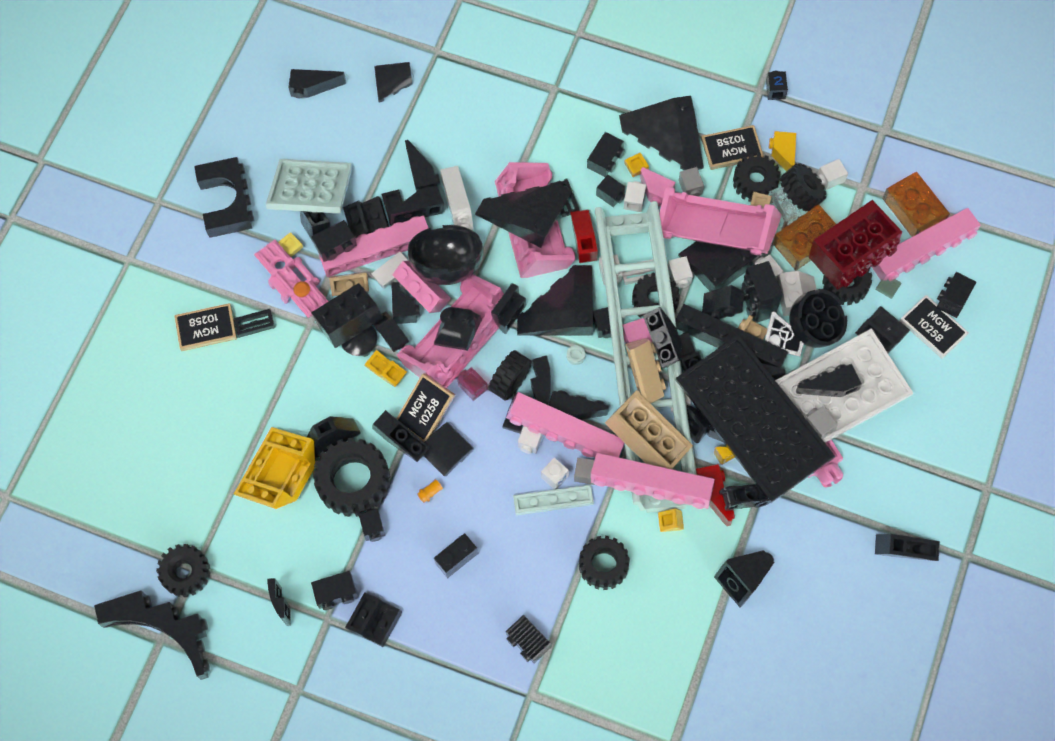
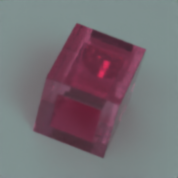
(472, 383)

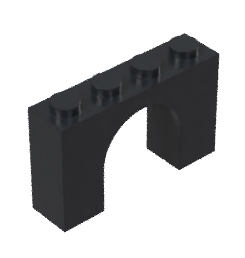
(237, 215)

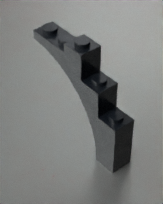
(135, 610)

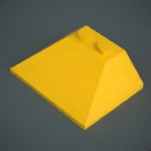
(278, 469)

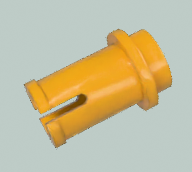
(429, 491)

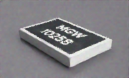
(934, 327)

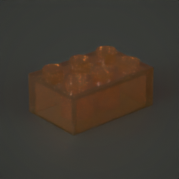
(915, 204)
(797, 238)

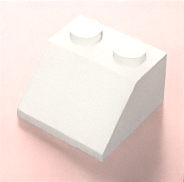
(794, 285)

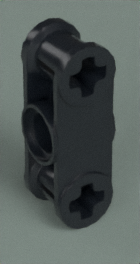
(743, 497)

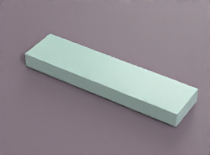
(553, 500)

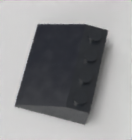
(717, 264)

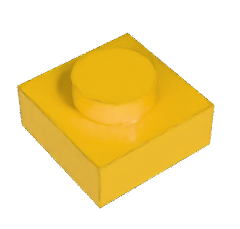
(635, 164)

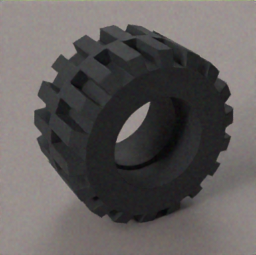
(609, 547)

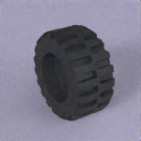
(347, 453)

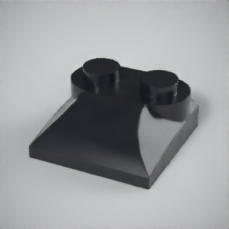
(457, 328)

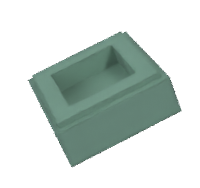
(888, 287)

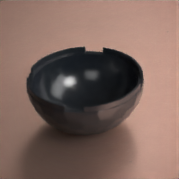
(445, 254)

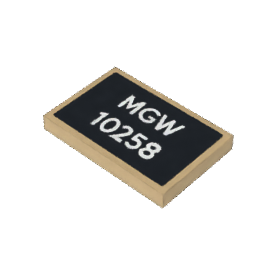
(730, 146)
(205, 327)
(425, 407)

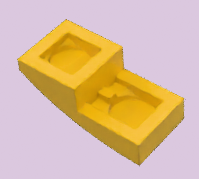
(385, 369)

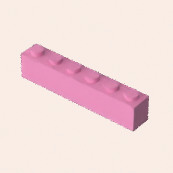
(927, 244)
(376, 246)
(562, 427)
(652, 481)

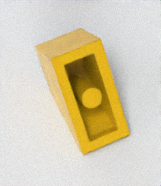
(783, 148)

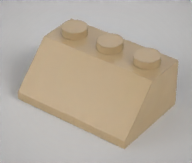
(645, 369)

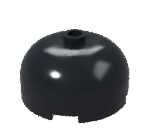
(818, 318)

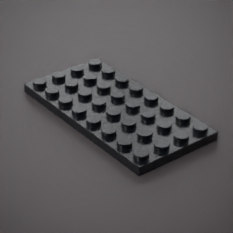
(755, 418)

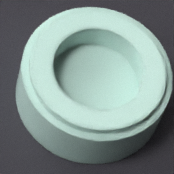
(575, 355)

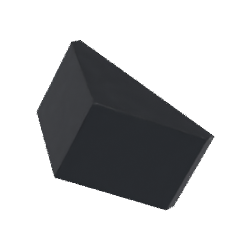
(697, 424)

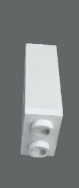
(456, 197)

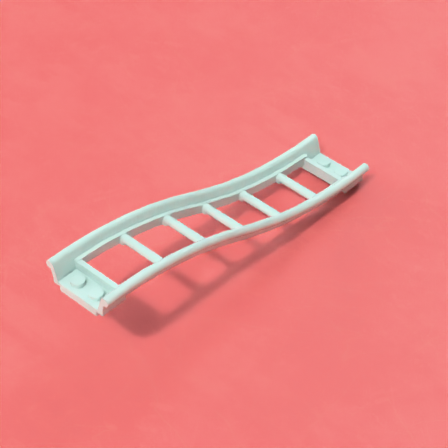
(634, 224)

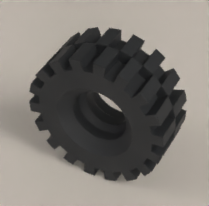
(755, 165)
(803, 187)
(645, 287)
(851, 293)
(510, 375)
(177, 557)

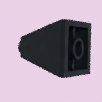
(743, 575)

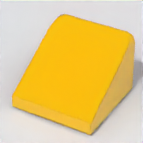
(723, 454)
(670, 520)

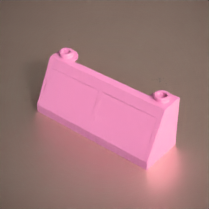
(718, 221)
(530, 258)
(446, 363)

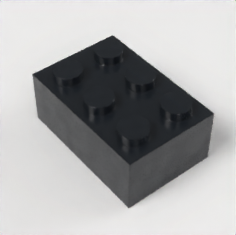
(761, 291)
(347, 315)

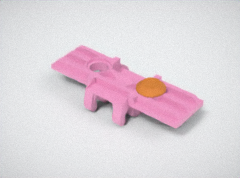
(286, 282)

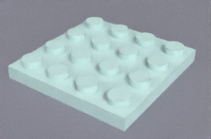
(309, 186)

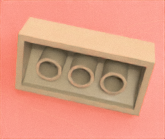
(648, 433)

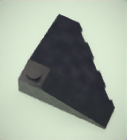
(667, 128)
(528, 212)
(563, 309)

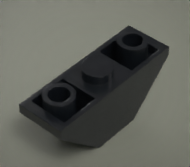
(664, 337)
(330, 431)

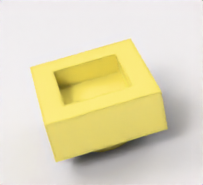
(290, 244)

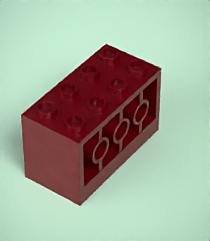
(855, 245)

